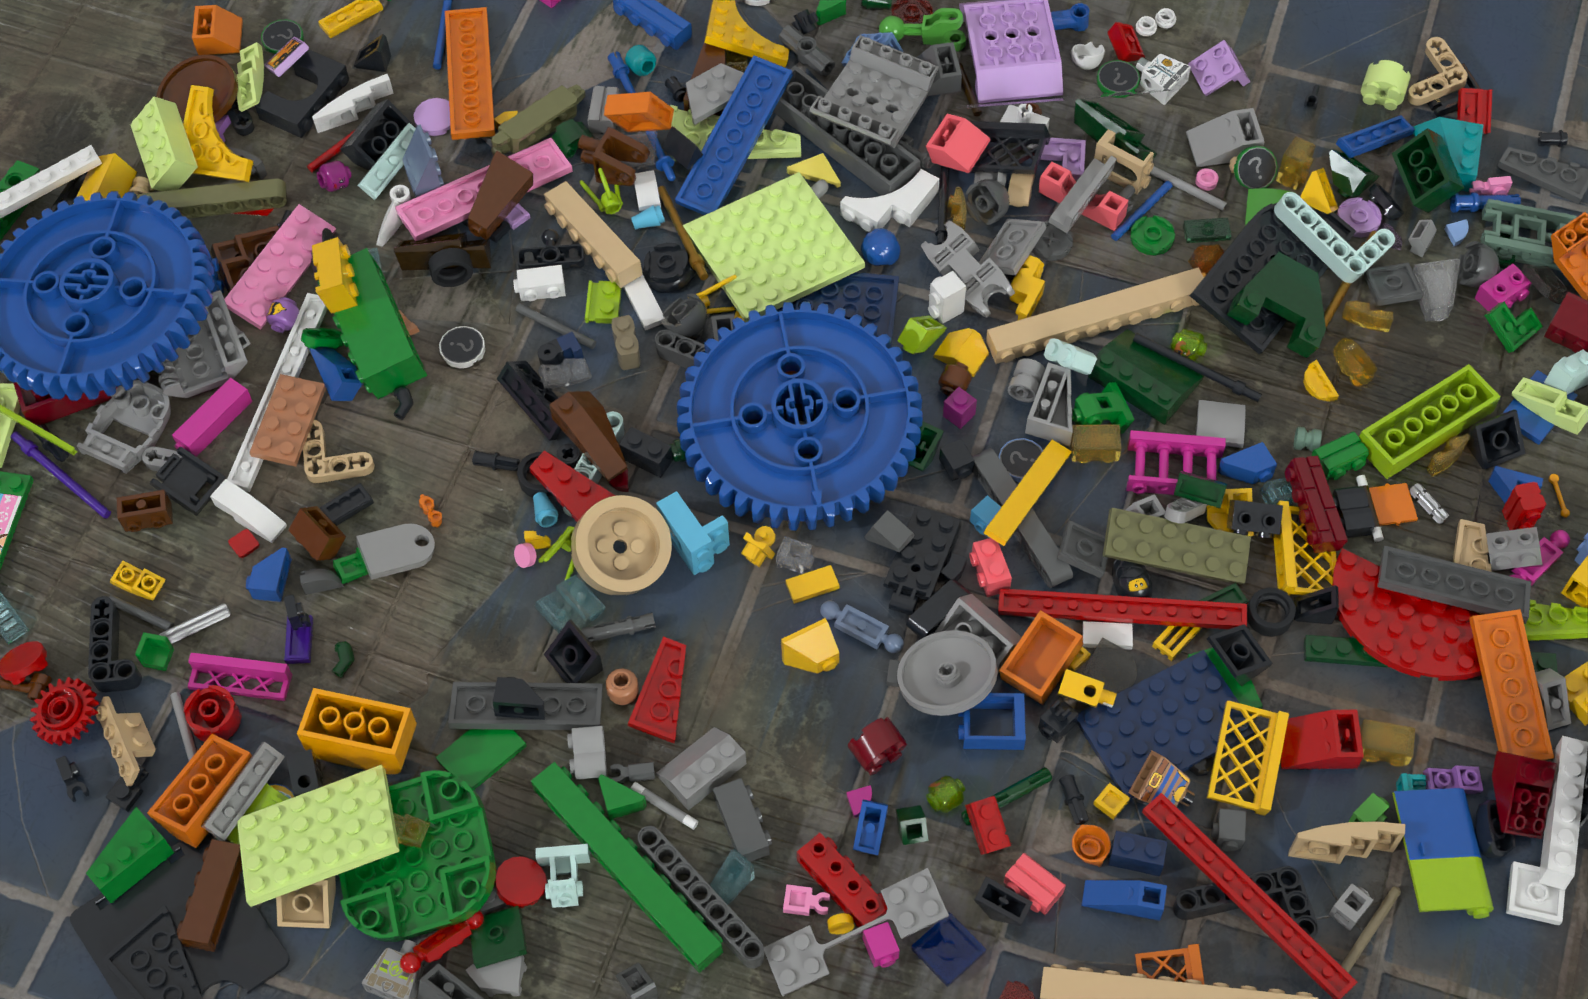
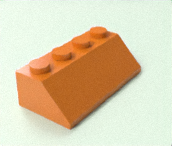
(199, 789)

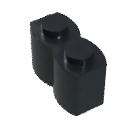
(1354, 511)

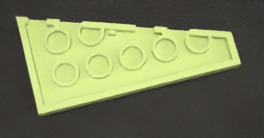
(769, 145)

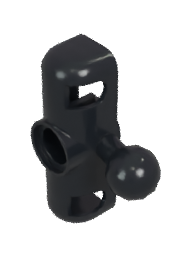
(551, 254)

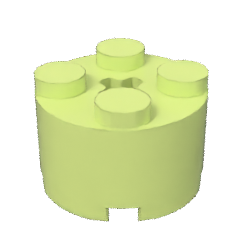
(1385, 84)

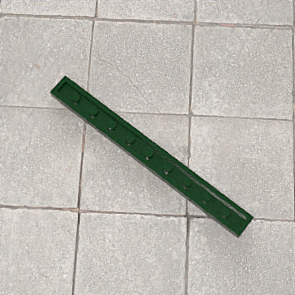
(1351, 652)

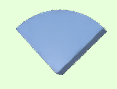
(1457, 231)

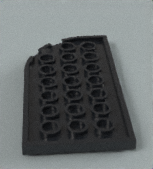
(1244, 258)

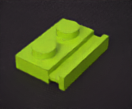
(603, 302)

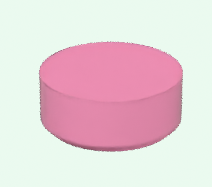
(1206, 179)
(525, 555)

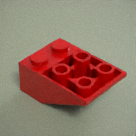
(1323, 741)

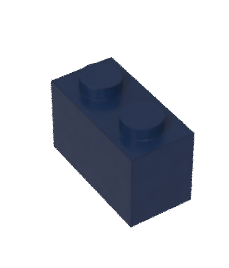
(1138, 853)

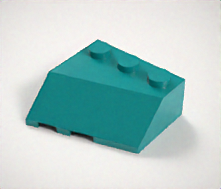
(1463, 143)

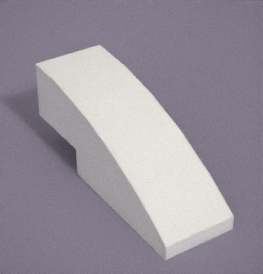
(248, 511)

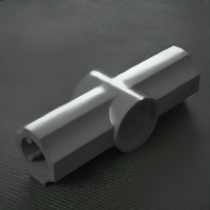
(806, 50)

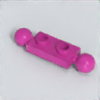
(1550, 554)

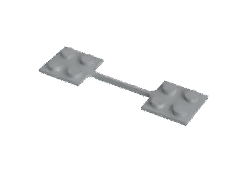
(910, 905)

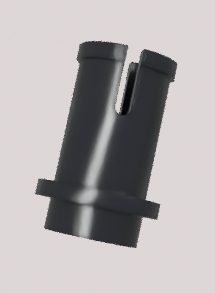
(678, 92)
(1553, 138)

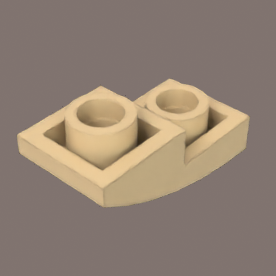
(1020, 189)

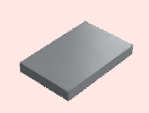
(1014, 244)

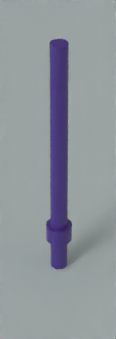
(31, 449)

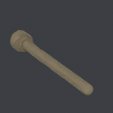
(1371, 928)

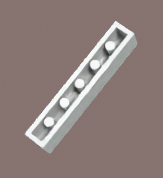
(1564, 814)

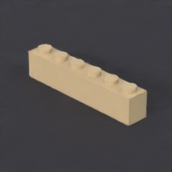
(593, 234)

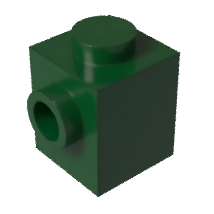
(912, 825)

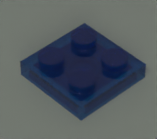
(948, 949)

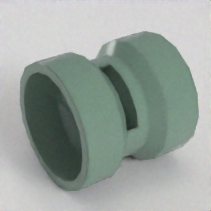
(1309, 439)

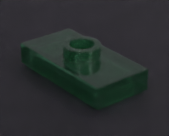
(1207, 230)

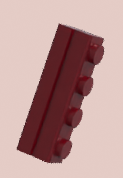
(1315, 504)

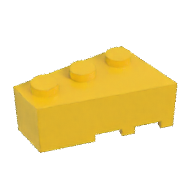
(334, 275)

